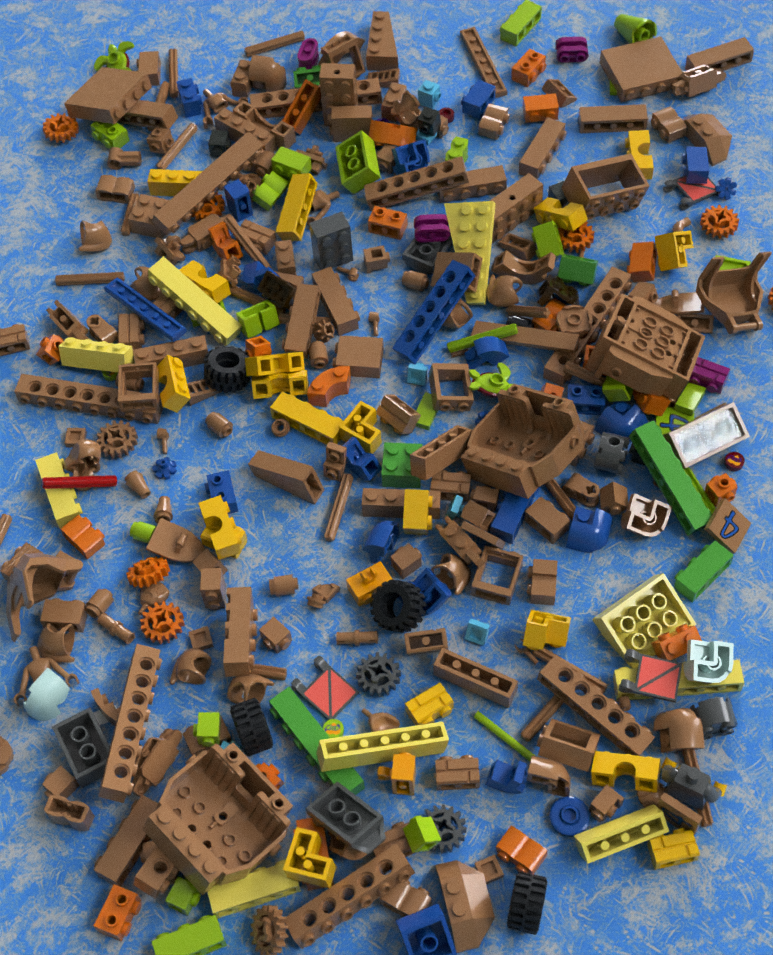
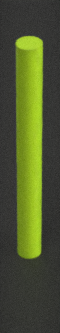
(503, 735)

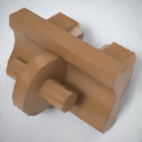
(317, 160)
(170, 247)
(230, 270)

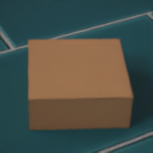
(74, 435)
(201, 638)
(490, 868)

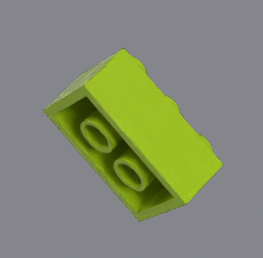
(357, 162)

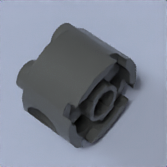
(611, 453)
(716, 716)

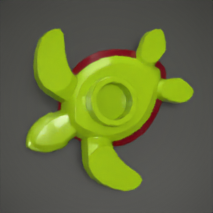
(117, 57)
(490, 383)

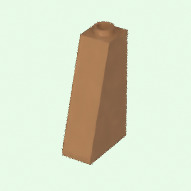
(288, 475)

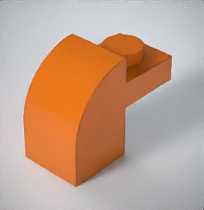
(223, 243)

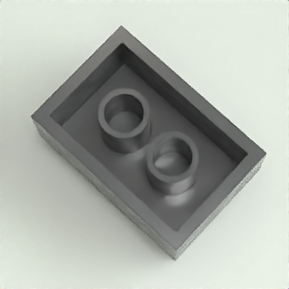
(331, 241)
(83, 746)

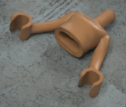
(216, 103)
(322, 201)
(36, 668)

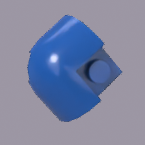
(411, 157)
(620, 419)
(589, 530)
(381, 538)
(434, 590)

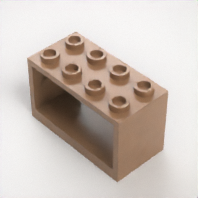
(602, 172)

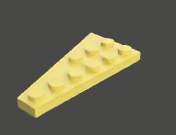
(472, 232)

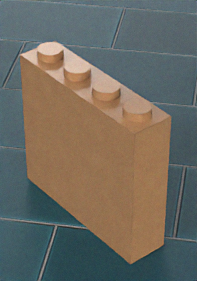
(640, 68)
(108, 95)

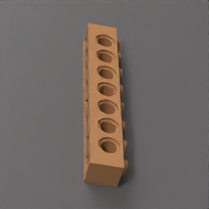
(278, 102)
(600, 306)
(79, 398)
(111, 785)

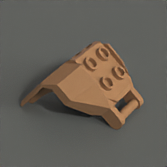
(733, 293)
(34, 580)

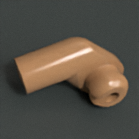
(680, 225)

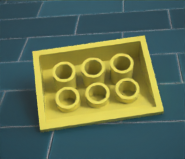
(642, 617)

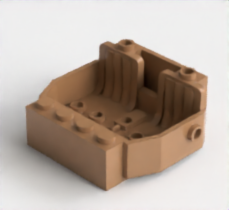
(646, 348)
(524, 441)
(196, 795)

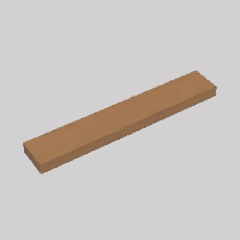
(482, 60)
(534, 337)

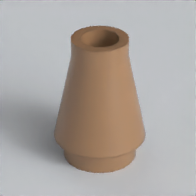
(137, 483)
(163, 509)

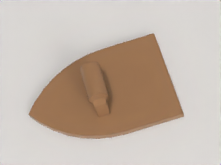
(681, 303)
(174, 542)

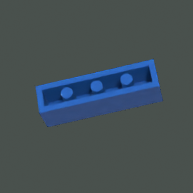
(510, 516)

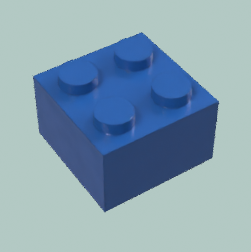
(426, 933)

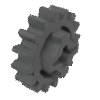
(380, 677)
(450, 831)

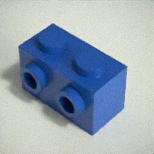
(189, 98)
(478, 99)
(695, 165)
(238, 200)
(587, 399)
(221, 484)

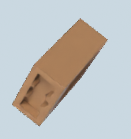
(340, 45)
(450, 371)
(142, 401)
(494, 592)
(568, 744)

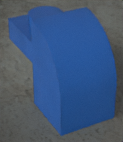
(254, 273)
(486, 349)
(359, 462)
(507, 777)

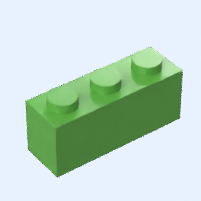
(703, 570)

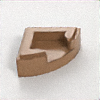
(326, 590)

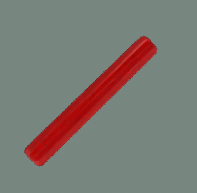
(79, 482)

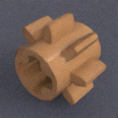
(323, 331)

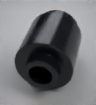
(520, 321)

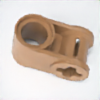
(101, 329)
(580, 489)

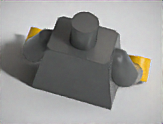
(690, 784)

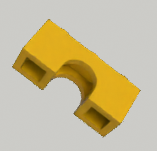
(638, 145)
(567, 218)
(215, 286)
(274, 363)
(292, 382)
(176, 390)
(215, 514)
(609, 766)

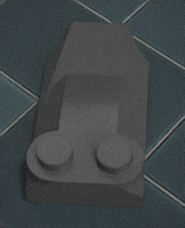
(422, 255)
(348, 818)

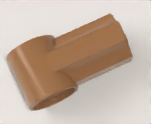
(119, 158)

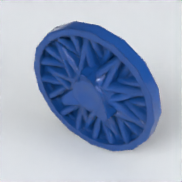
(569, 816)

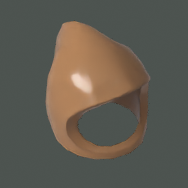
(94, 236)
(143, 285)
(501, 291)
(458, 316)
(458, 569)
(56, 643)
(191, 667)
(253, 685)

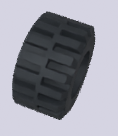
(226, 369)
(412, 606)
(251, 726)
(527, 903)

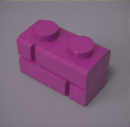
(709, 375)

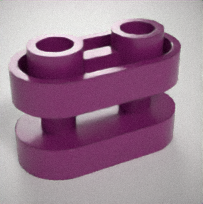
(571, 49)
(308, 53)
(431, 228)

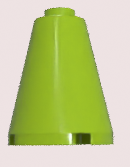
(635, 28)

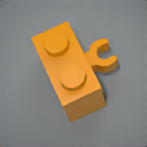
(365, 582)
(401, 774)

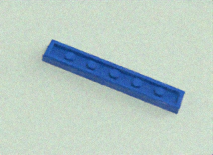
(145, 309)

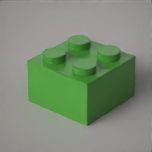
(396, 465)

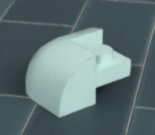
(708, 661)
(45, 696)

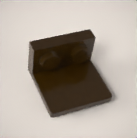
(557, 286)
(277, 290)

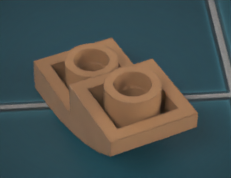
(335, 461)
(106, 708)

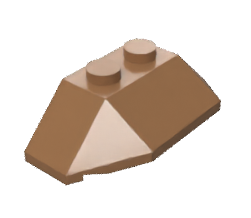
(708, 132)
(466, 903)

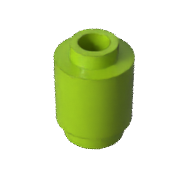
(142, 531)

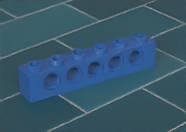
(433, 311)

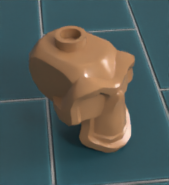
(407, 110)
(84, 459)

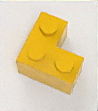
(672, 249)
(360, 425)
(416, 516)
(546, 628)
(305, 863)

